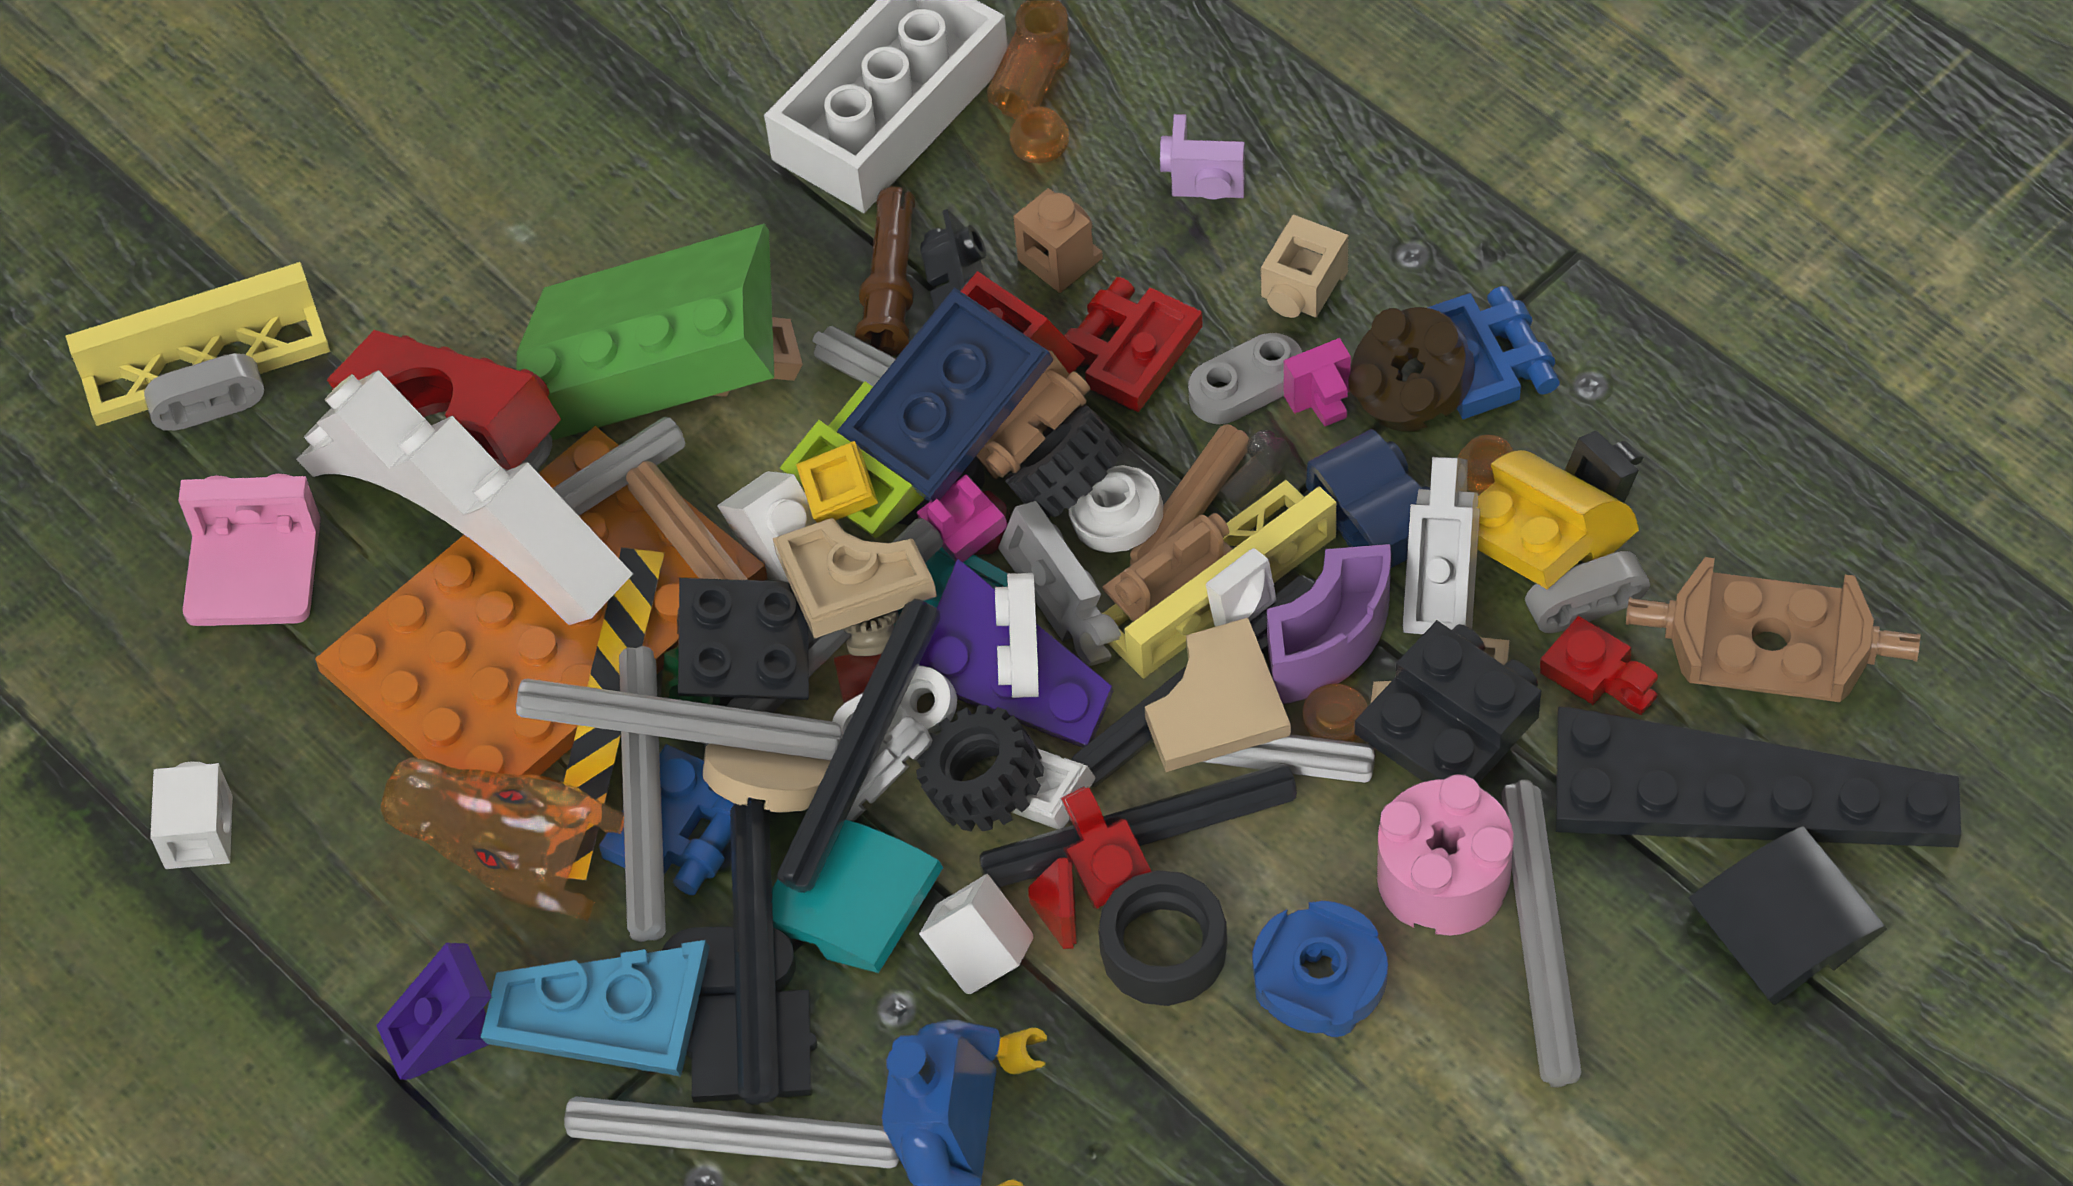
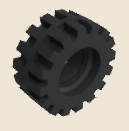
(1066, 463)
(994, 792)

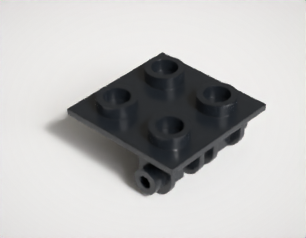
(741, 640)

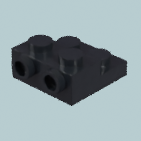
(1451, 707)

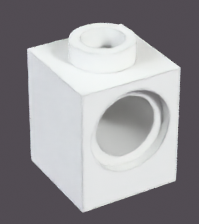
(191, 815)

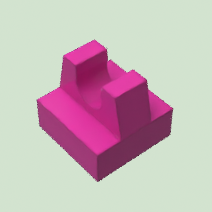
(1319, 381)
(964, 519)

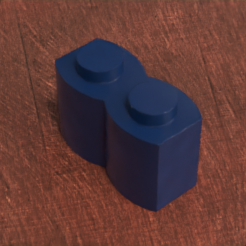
(1369, 492)

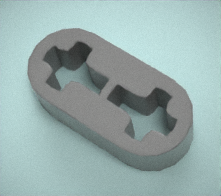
(203, 392)
(1588, 591)

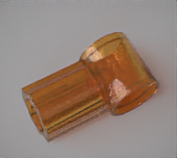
(1031, 57)

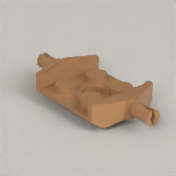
(1824, 628)

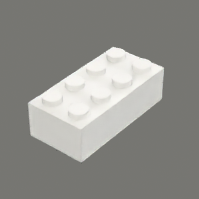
(885, 94)

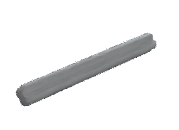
(677, 719)
(642, 807)
(1541, 936)
(729, 1132)

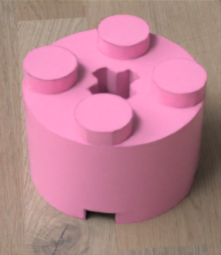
(1444, 855)

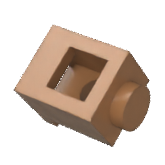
(1064, 230)

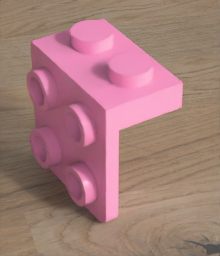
(249, 549)

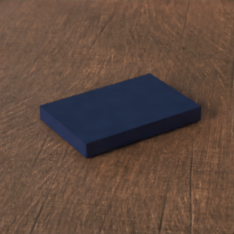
(946, 395)

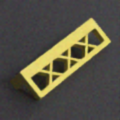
(196, 332)
(1284, 541)

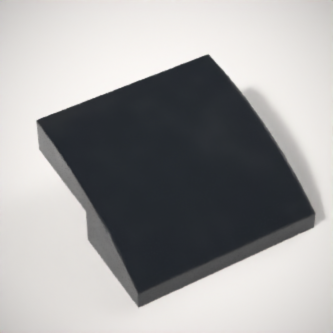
(1787, 913)

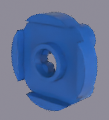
(1327, 1003)

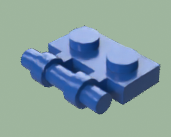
(1497, 371)
(683, 804)

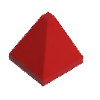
(1054, 901)

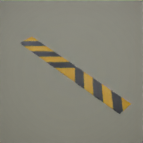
(622, 627)

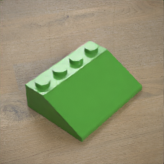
(654, 332)

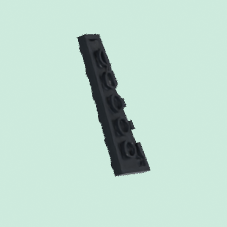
(1703, 784)

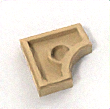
(849, 579)
(1220, 702)

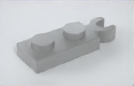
(1060, 583)

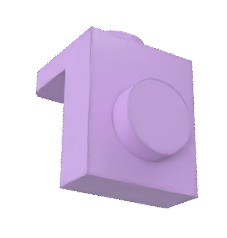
(1202, 167)

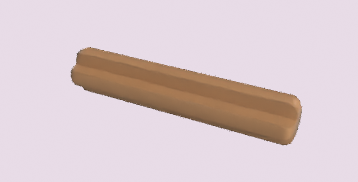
(1198, 486)
(680, 524)

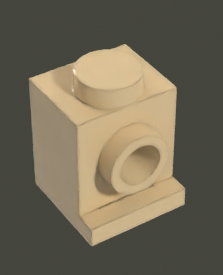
(1299, 278)

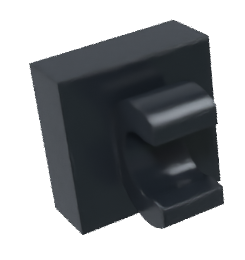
(1605, 465)

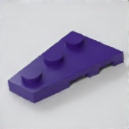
(965, 652)

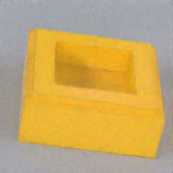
(837, 483)

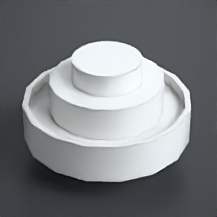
(1118, 511)

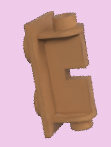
(1044, 406)
(1169, 566)

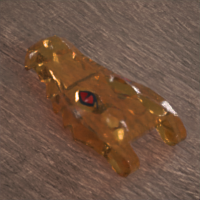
(500, 827)

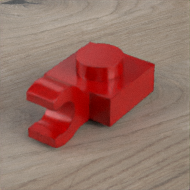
(1594, 663)
(1105, 853)

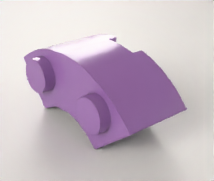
(1332, 625)

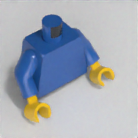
(944, 1095)

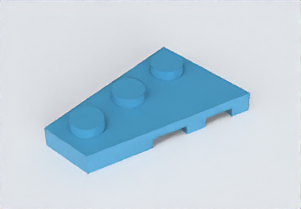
(603, 1011)

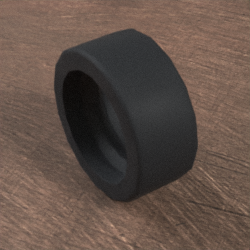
(1167, 892)

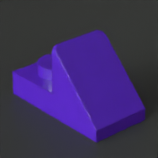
(437, 1014)

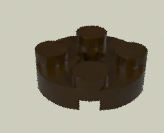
(1385, 350)

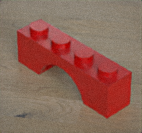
(494, 403)

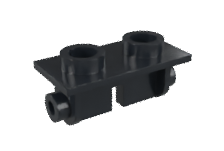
(951, 256)

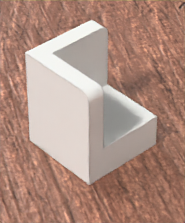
(977, 934)

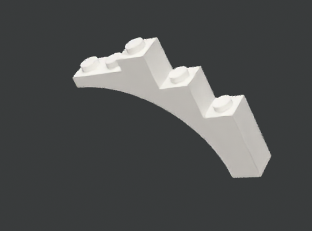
(442, 468)

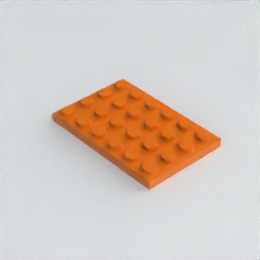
(459, 637)

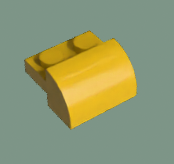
(1547, 519)

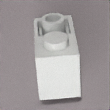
(765, 510)

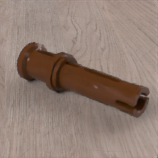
(886, 291)

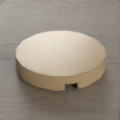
(779, 779)

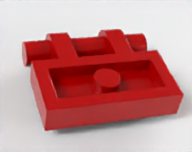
(1141, 350)

